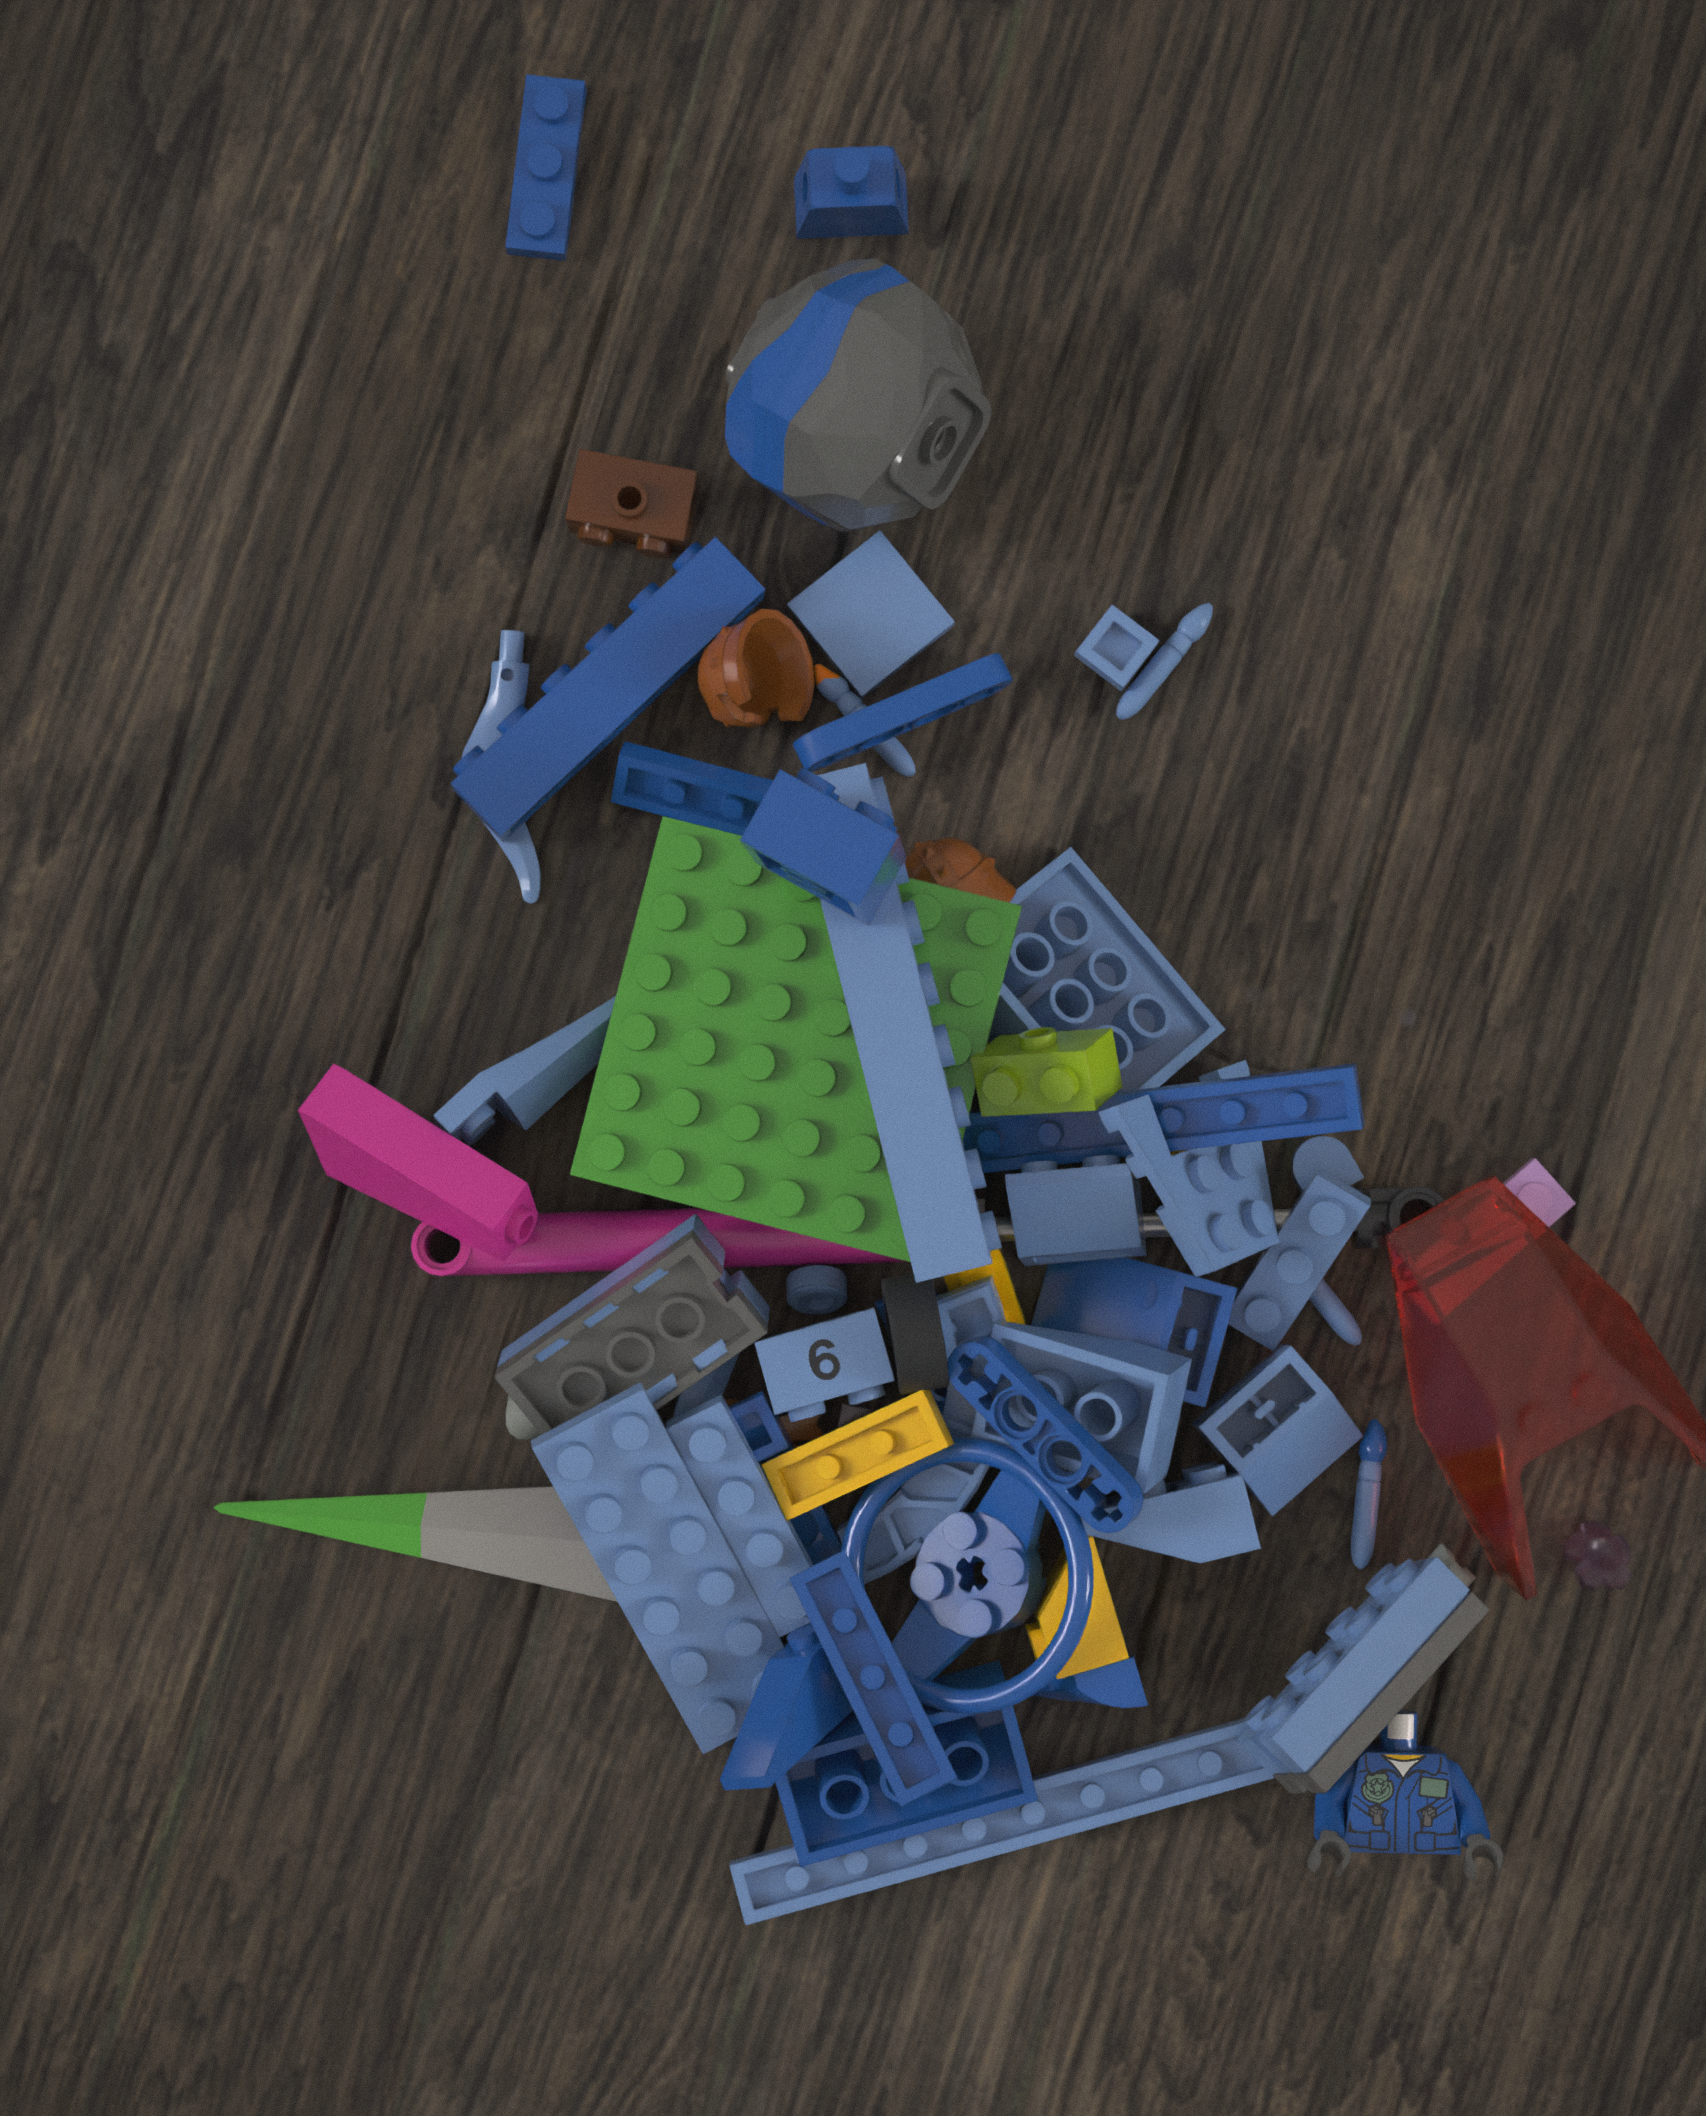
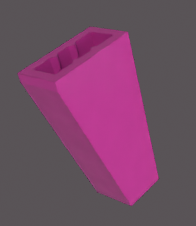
(415, 1165)

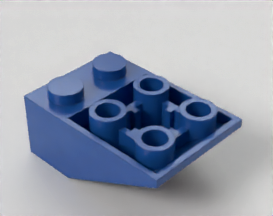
(1141, 1306)

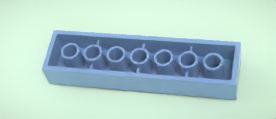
(905, 1070)

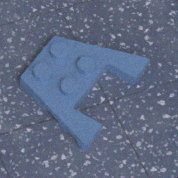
(1211, 1196)

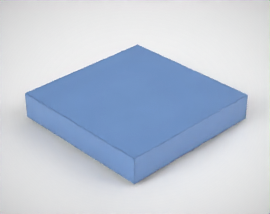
(870, 614)

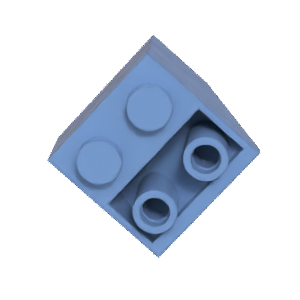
(1076, 1211)
(1278, 1428)

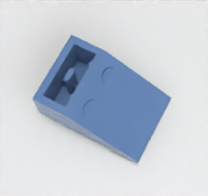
(1192, 1517)

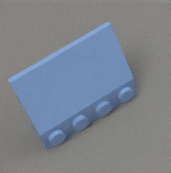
(1092, 967)

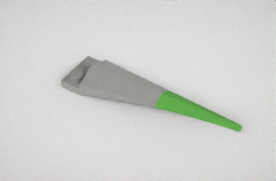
(493, 1531)

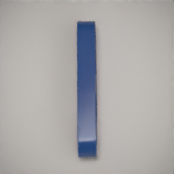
(902, 712)
(1037, 1442)

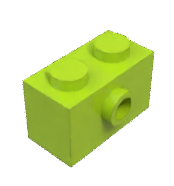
(1047, 1072)

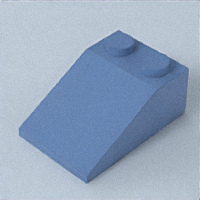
(1111, 1386)

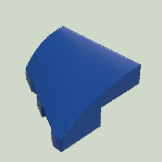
(1107, 1685)

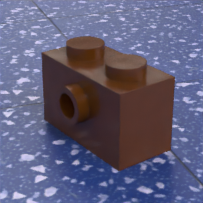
(632, 503)

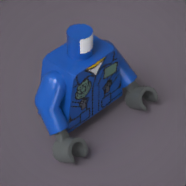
(1402, 1802)

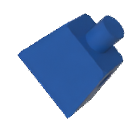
(850, 193)

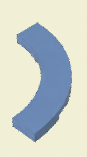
(948, 1487)

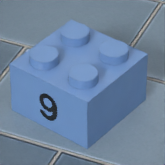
(825, 1363)

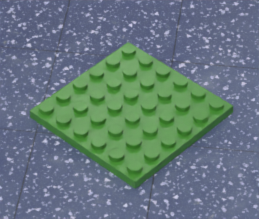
(736, 1050)

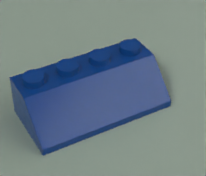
(844, 1804)

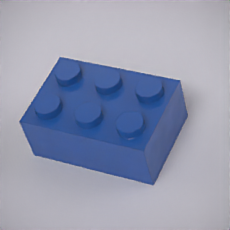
(825, 845)

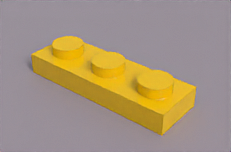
(857, 1453)

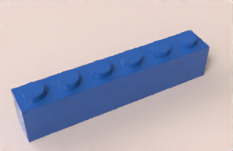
(607, 689)

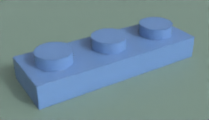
(1295, 1266)

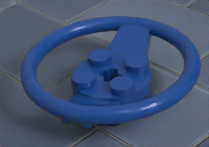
(958, 1609)

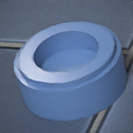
(816, 1289)

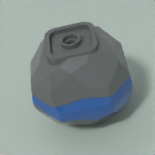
(855, 398)

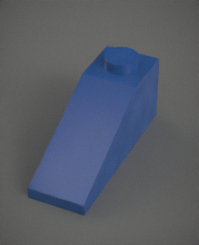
(788, 1715)

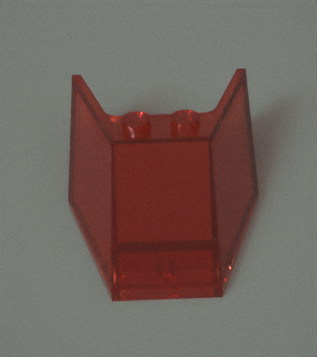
(1515, 1355)

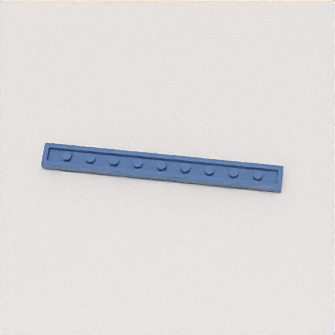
(1067, 1804)

